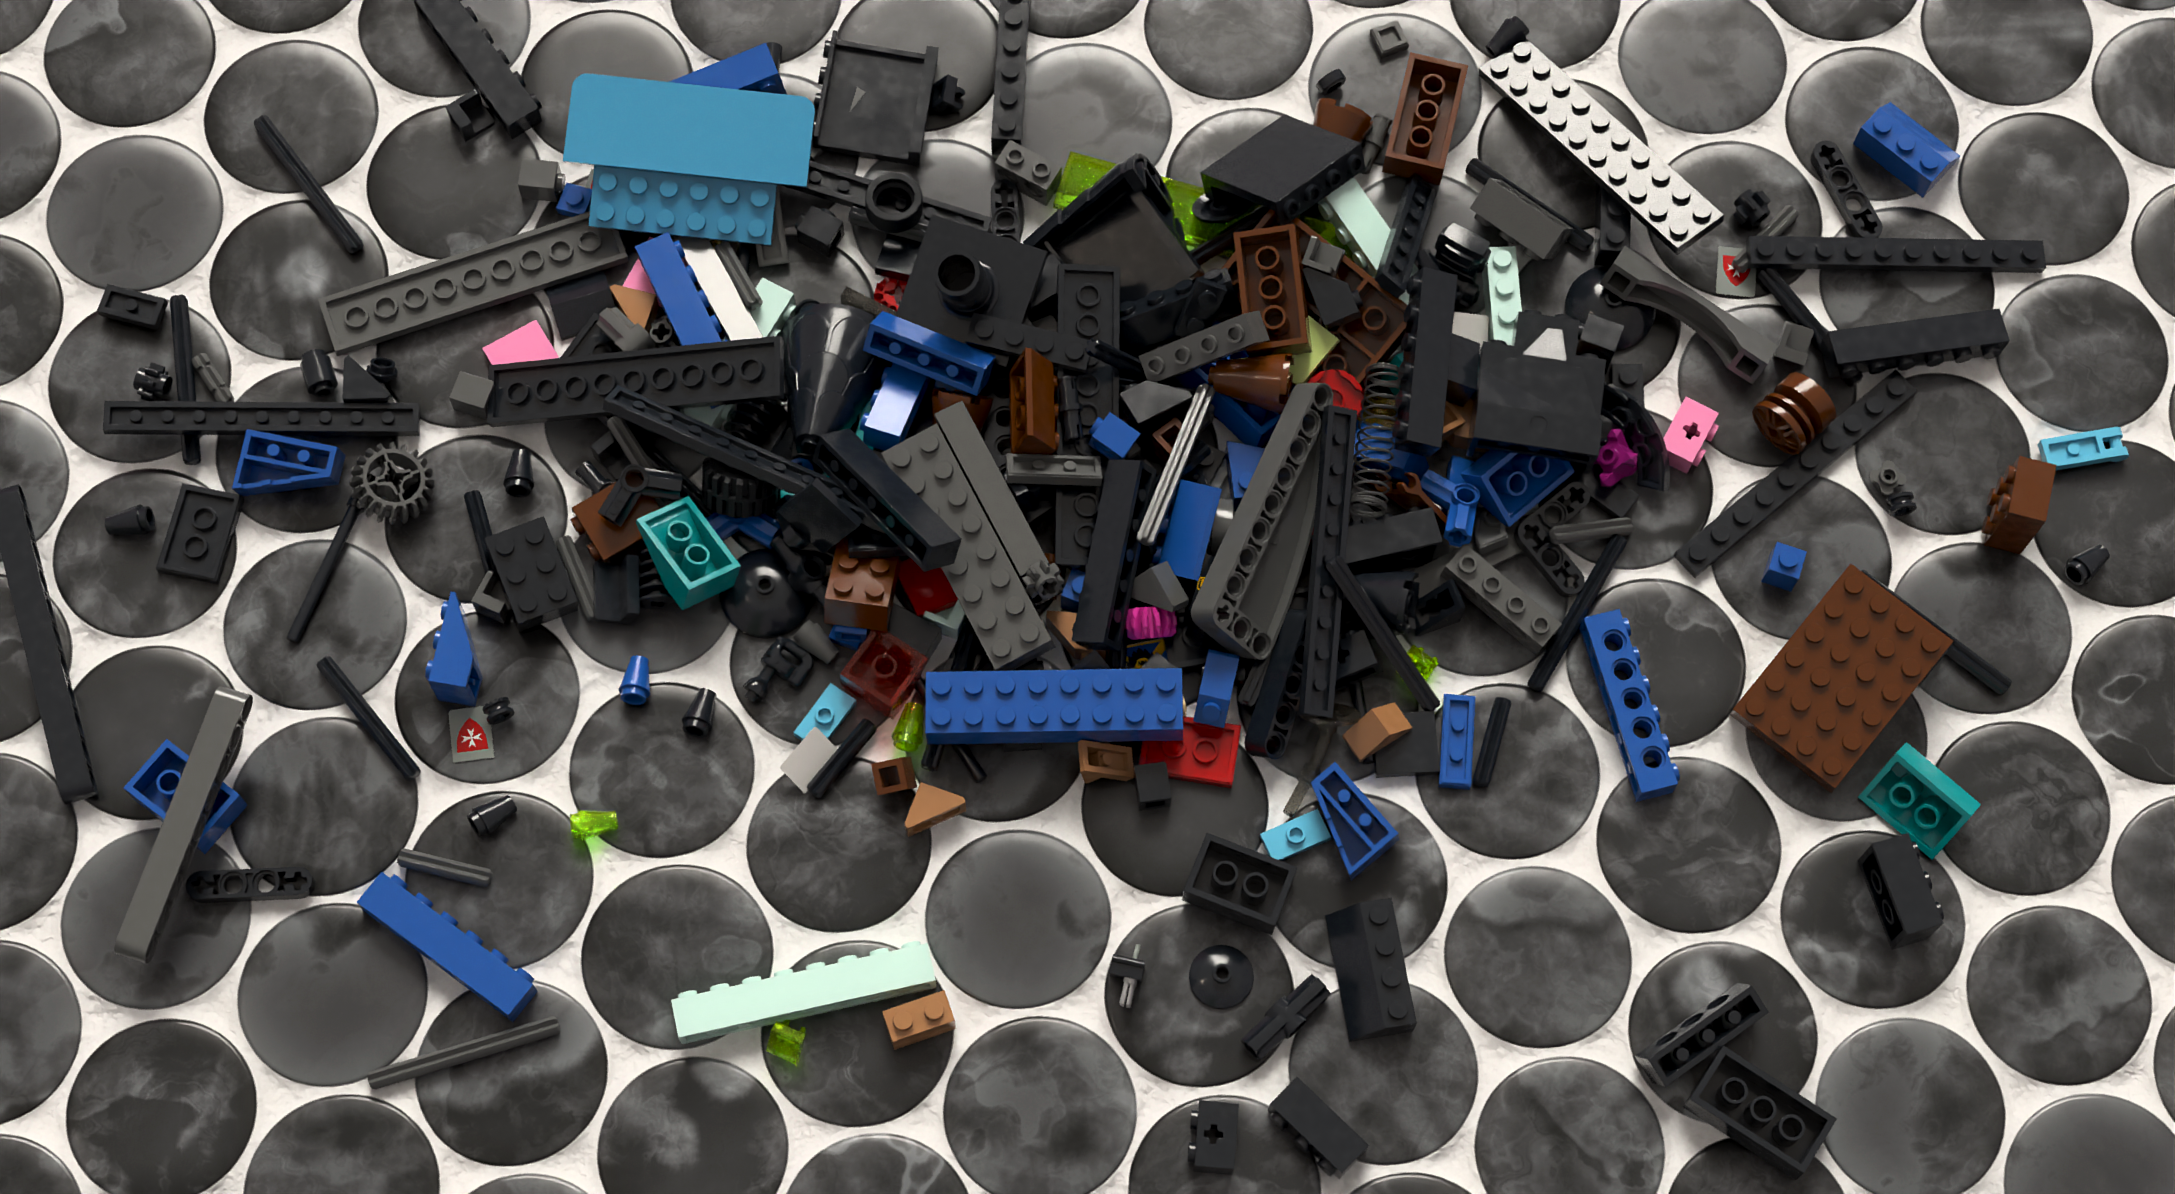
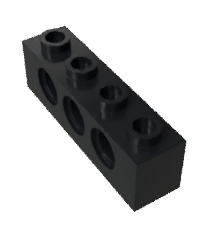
(1701, 1034)

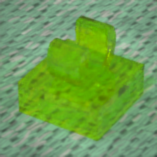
(1423, 662)
(786, 1041)

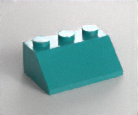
(1919, 800)

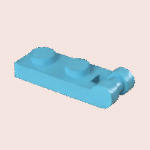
(2083, 448)

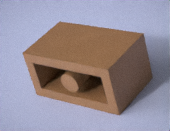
(919, 1020)

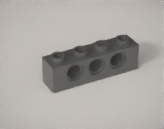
(1204, 347)
(1501, 599)

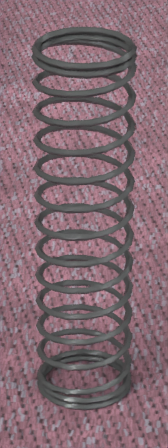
(1363, 498)

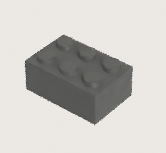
(1520, 220)

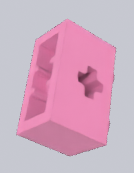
(1692, 420)

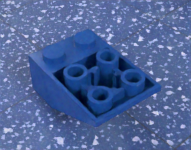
(455, 666)

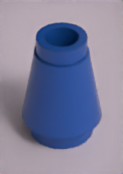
(636, 683)

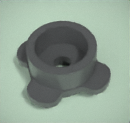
(1885, 486)

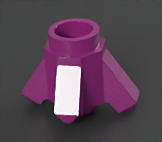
(1616, 459)

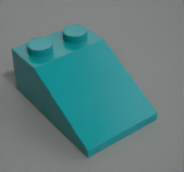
(687, 553)

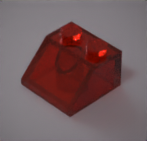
(883, 672)

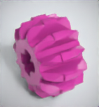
(1150, 623)

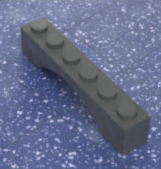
(1736, 343)

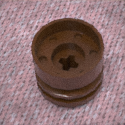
(1794, 413)

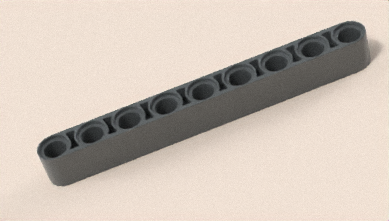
(183, 825)

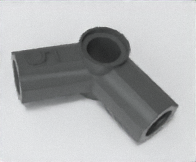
(623, 332)

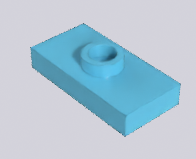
(827, 713)
(1295, 836)

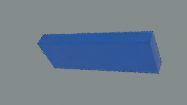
(1456, 741)

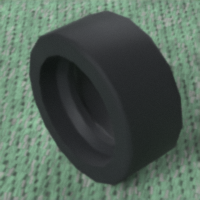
(893, 183)

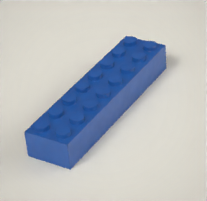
(1054, 706)

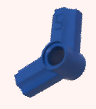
(1458, 500)
(760, 528)

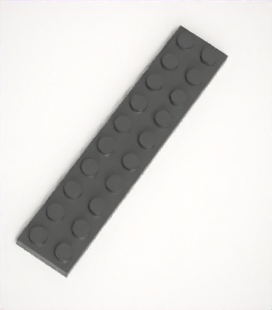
(469, 282)

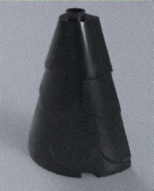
(1140, 176)
(827, 370)

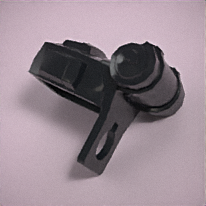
(1463, 255)

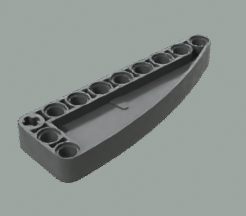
(1269, 535)

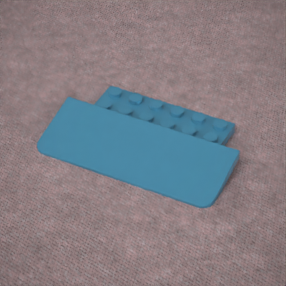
(687, 155)

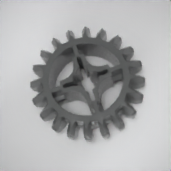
(370, 492)

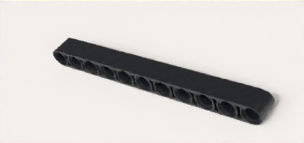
(44, 649)

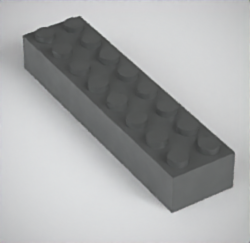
(982, 570)

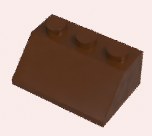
(1033, 405)

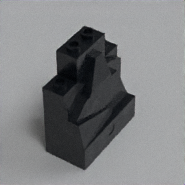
(1539, 393)

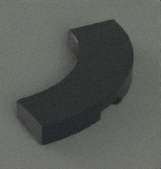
(1644, 433)

